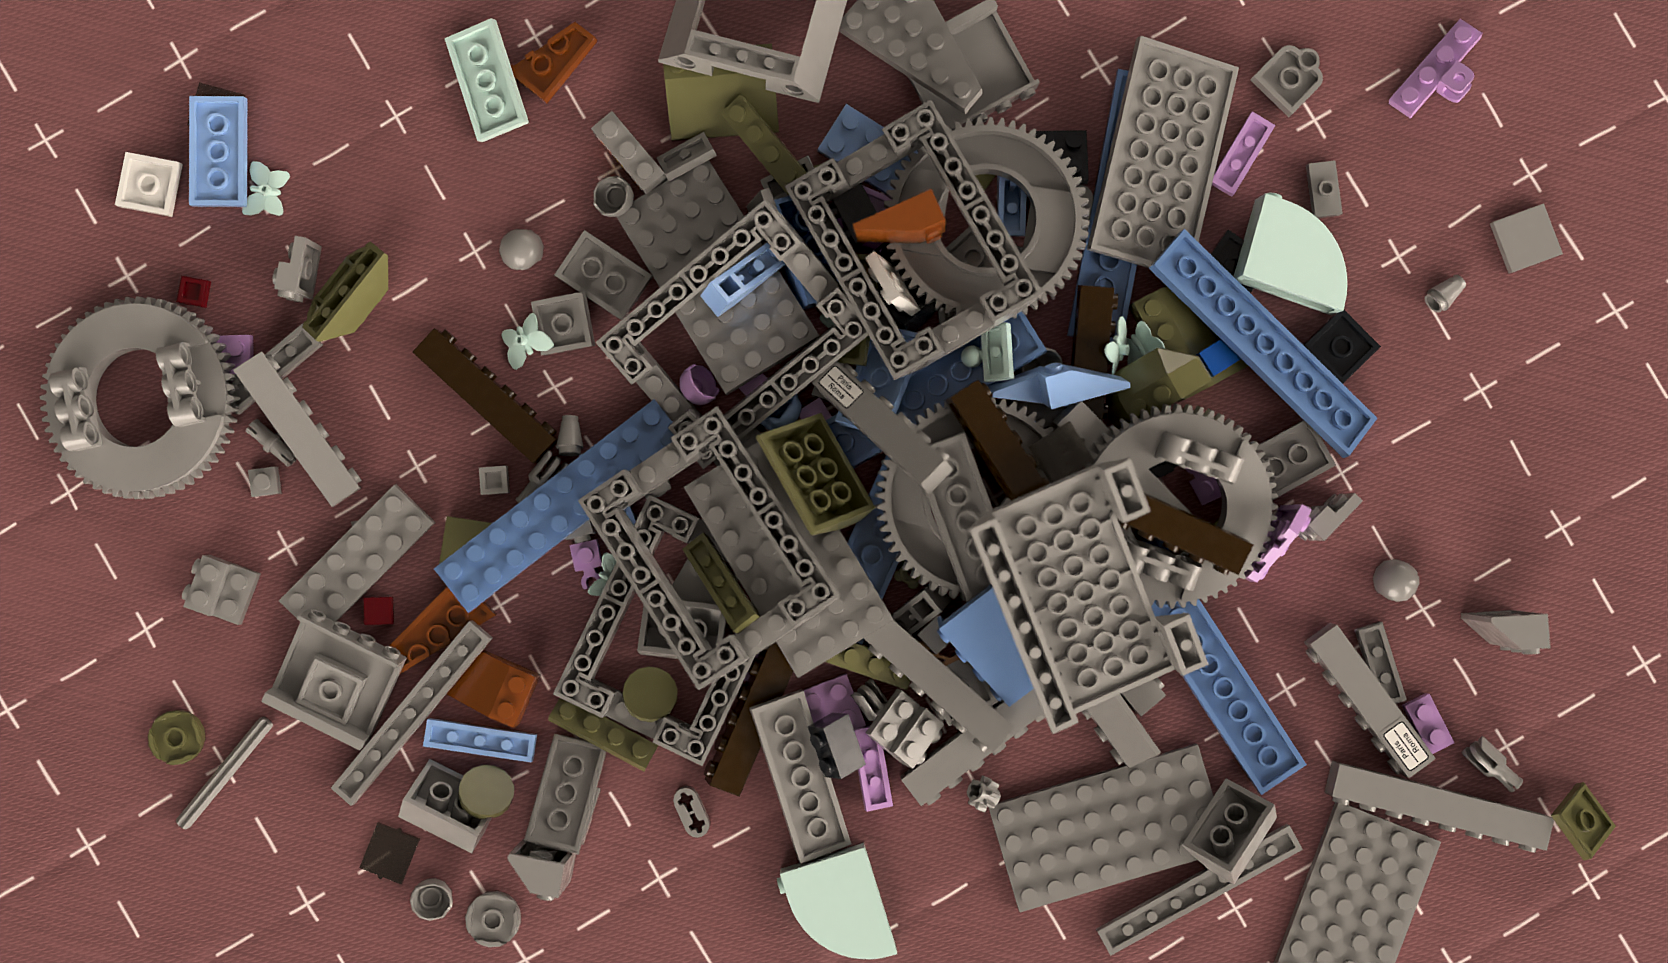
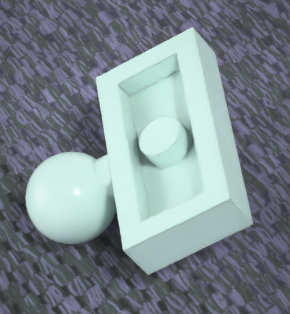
(995, 354)

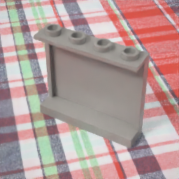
(993, 62)
(351, 649)

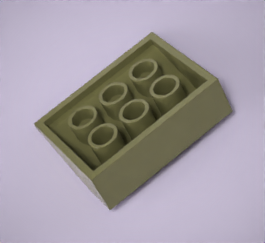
(699, 99)
(1178, 328)
(816, 474)

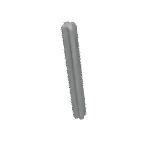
(224, 773)

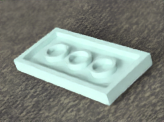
(486, 80)

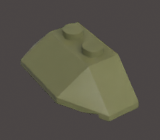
(349, 294)
(1156, 380)

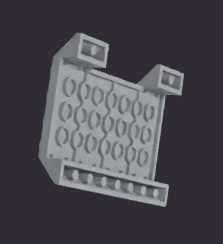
(1077, 592)

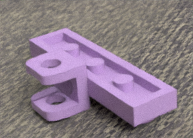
(1440, 71)

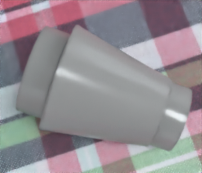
(1444, 293)
(569, 437)

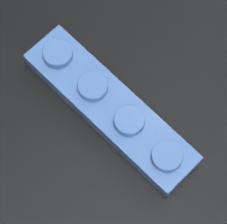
(480, 740)

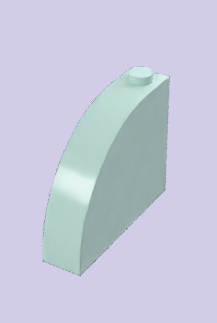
(1292, 256)
(840, 903)

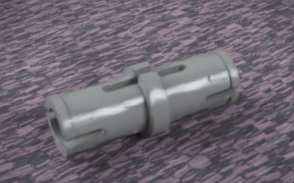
(271, 442)

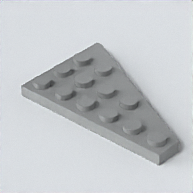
(916, 43)

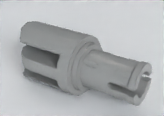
(536, 479)
(870, 699)
(1492, 763)

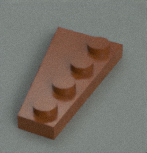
(437, 627)

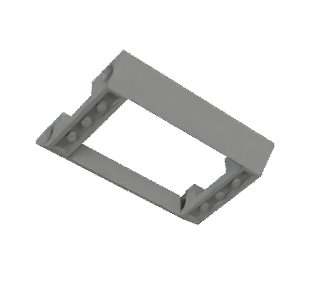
(783, 72)
(900, 138)
(764, 221)
(606, 512)
(578, 679)

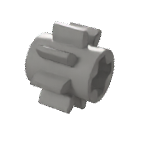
(983, 793)

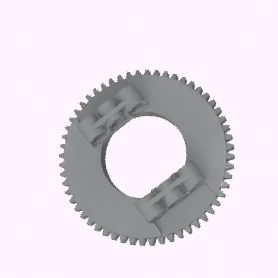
(1052, 225)
(192, 379)
(1210, 448)
(907, 508)

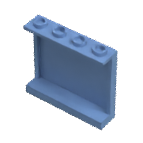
(986, 642)

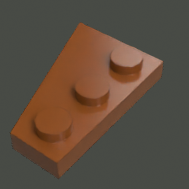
(553, 63)

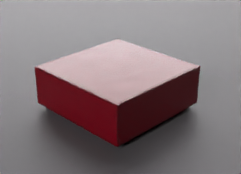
(193, 291)
(378, 610)

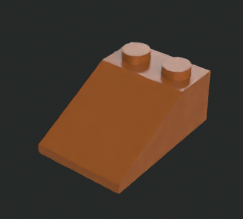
(907, 222)
(496, 688)

